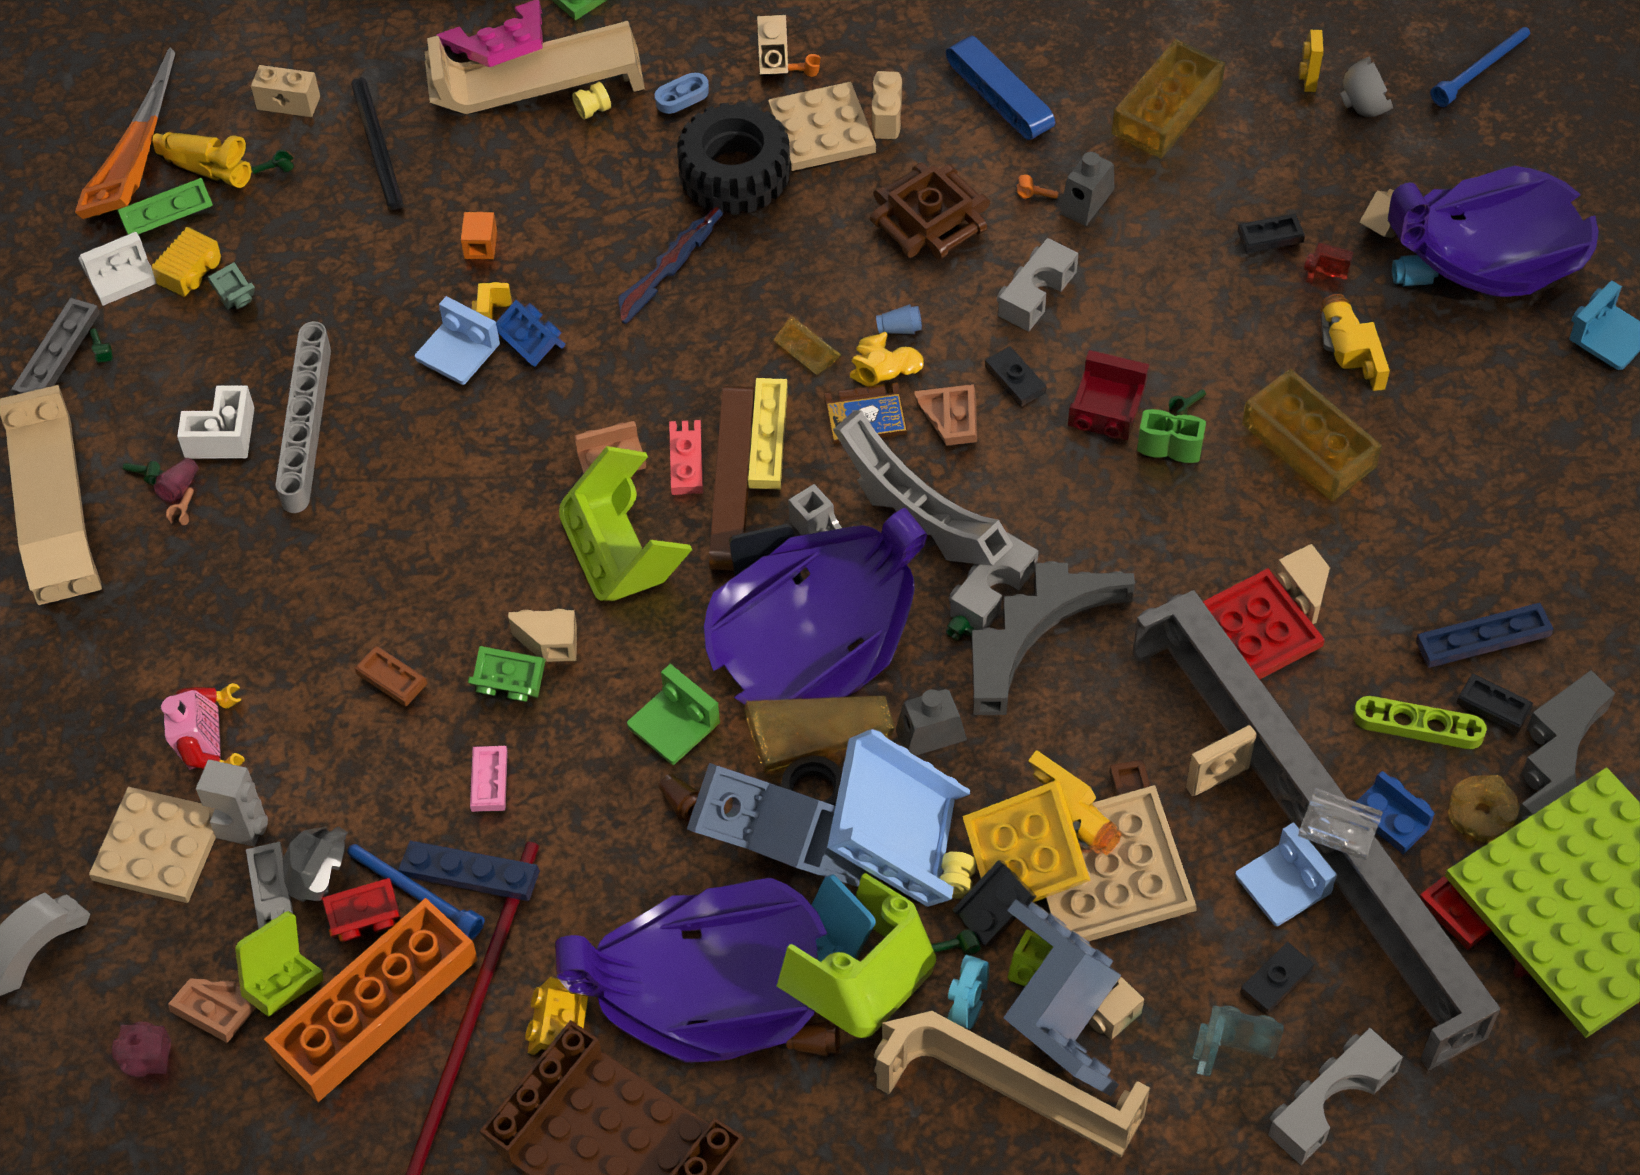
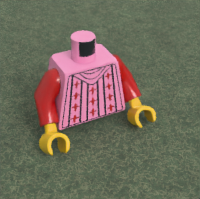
(193, 724)

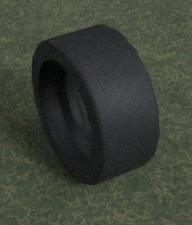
(810, 766)

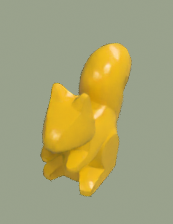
(879, 364)

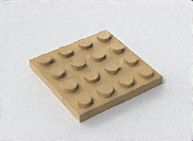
(1133, 883)

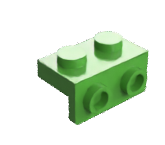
(507, 672)

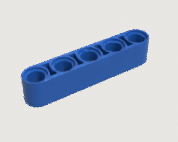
(1000, 87)

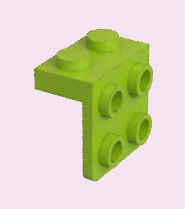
(272, 966)

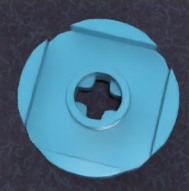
(967, 991)

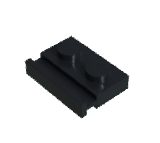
(987, 903)

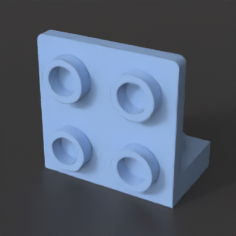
(460, 342)
(1287, 877)

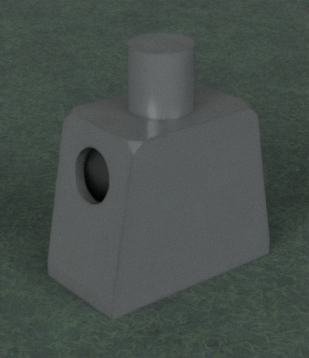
(1090, 178)
(929, 722)

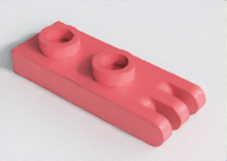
(686, 459)

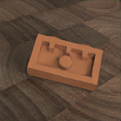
(593, 442)

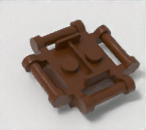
(928, 206)

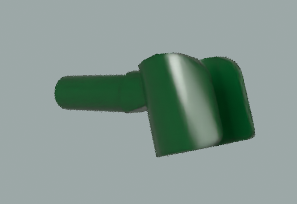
(280, 158)
(103, 351)
(1185, 403)
(150, 471)
(957, 627)
(966, 940)

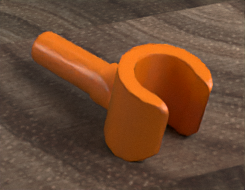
(810, 67)
(1026, 188)

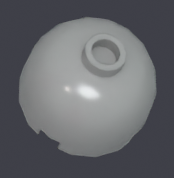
(1365, 90)

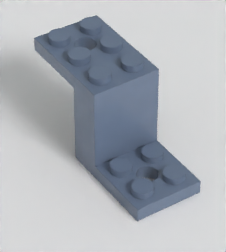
(770, 823)
(1063, 996)

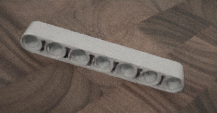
(303, 417)

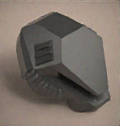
(310, 862)

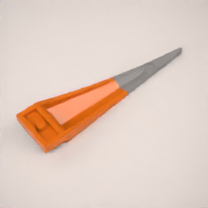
(123, 169)

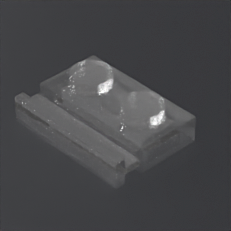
(1340, 823)

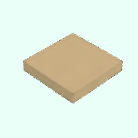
(1220, 761)

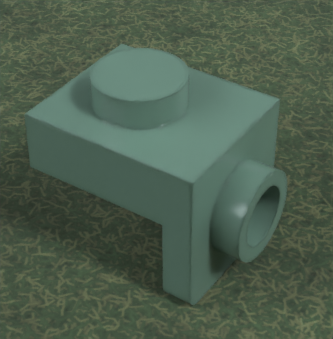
(232, 287)

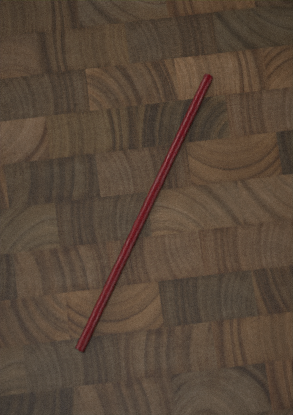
(466, 1026)

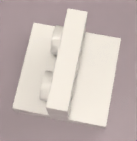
(118, 268)

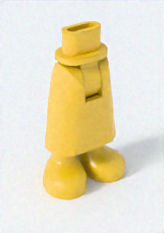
(206, 156)

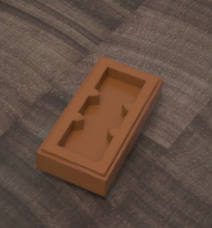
(390, 676)

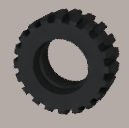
(732, 130)

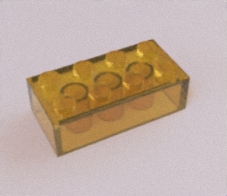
(1168, 98)
(1311, 434)

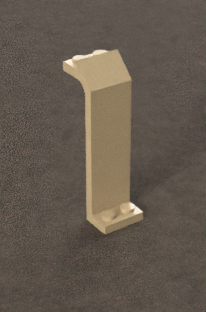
(557, 66)
(47, 496)
(1010, 1075)

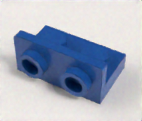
(527, 333)
(1403, 816)

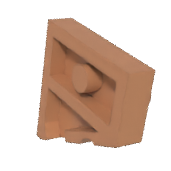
(951, 412)
(212, 1006)

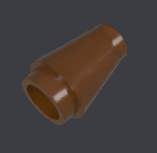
(679, 796)
(817, 1039)

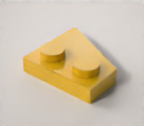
(1312, 57)

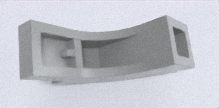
(30, 929)

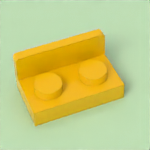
(552, 1011)

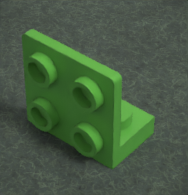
(675, 716)

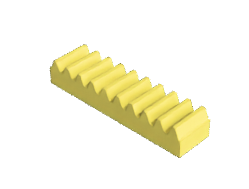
(768, 434)

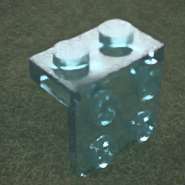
(1236, 1031)

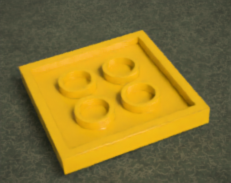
(1032, 838)

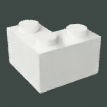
(222, 431)

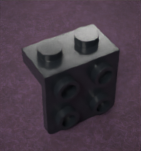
(753, 545)

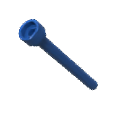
(1446, 91)
(467, 921)

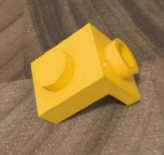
(491, 296)

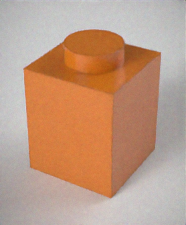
(479, 235)

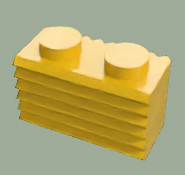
(186, 262)

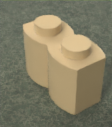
(886, 105)

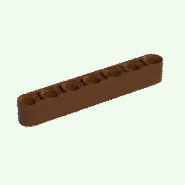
(731, 473)

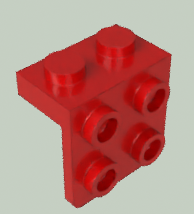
(360, 909)

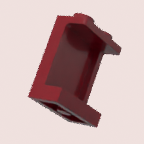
(1108, 395)

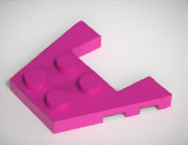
(503, 43)

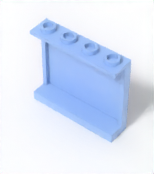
(895, 816)

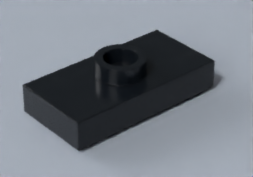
(1271, 233)
(1015, 376)
(1494, 703)
(1277, 978)

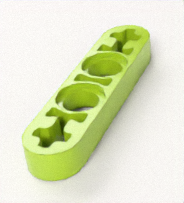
(1418, 727)

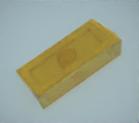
(806, 345)

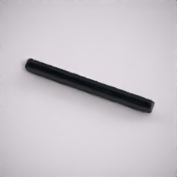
(377, 144)

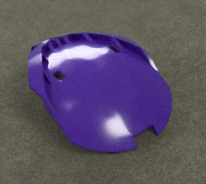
(1514, 232)
(796, 638)
(660, 983)

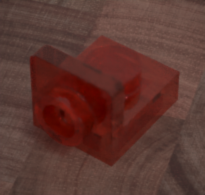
(1328, 260)

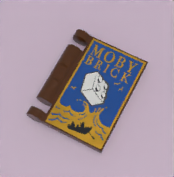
(881, 409)

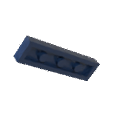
(1484, 635)
(469, 870)

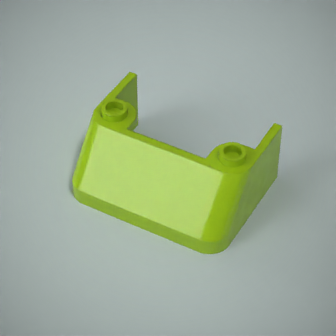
(603, 535)
(866, 992)

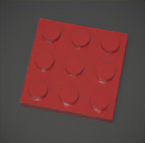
(1264, 623)

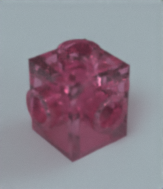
(142, 1049)

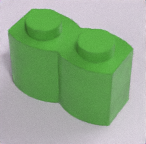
(1171, 436)

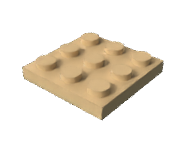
(823, 125)
(155, 845)

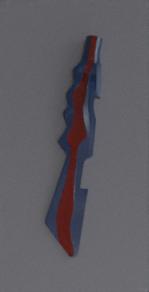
(667, 265)

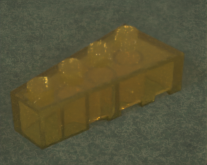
(812, 726)

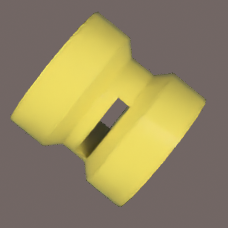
(591, 100)
(957, 870)

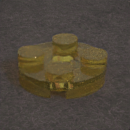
(1488, 790)

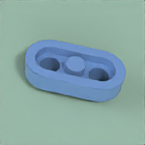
(681, 93)

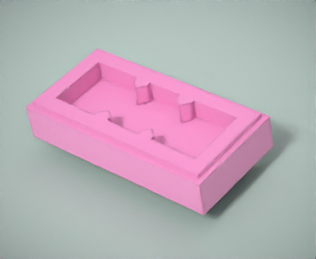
(488, 778)

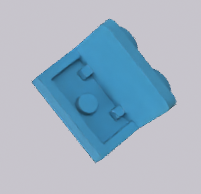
(1606, 328)
(844, 919)

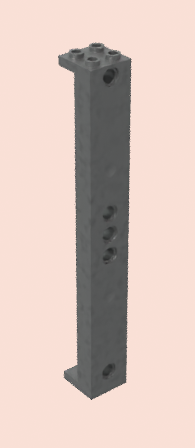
(1291, 774)

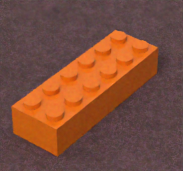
(371, 999)

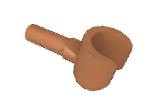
(180, 509)

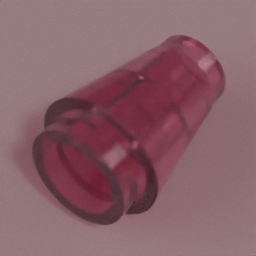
(175, 480)

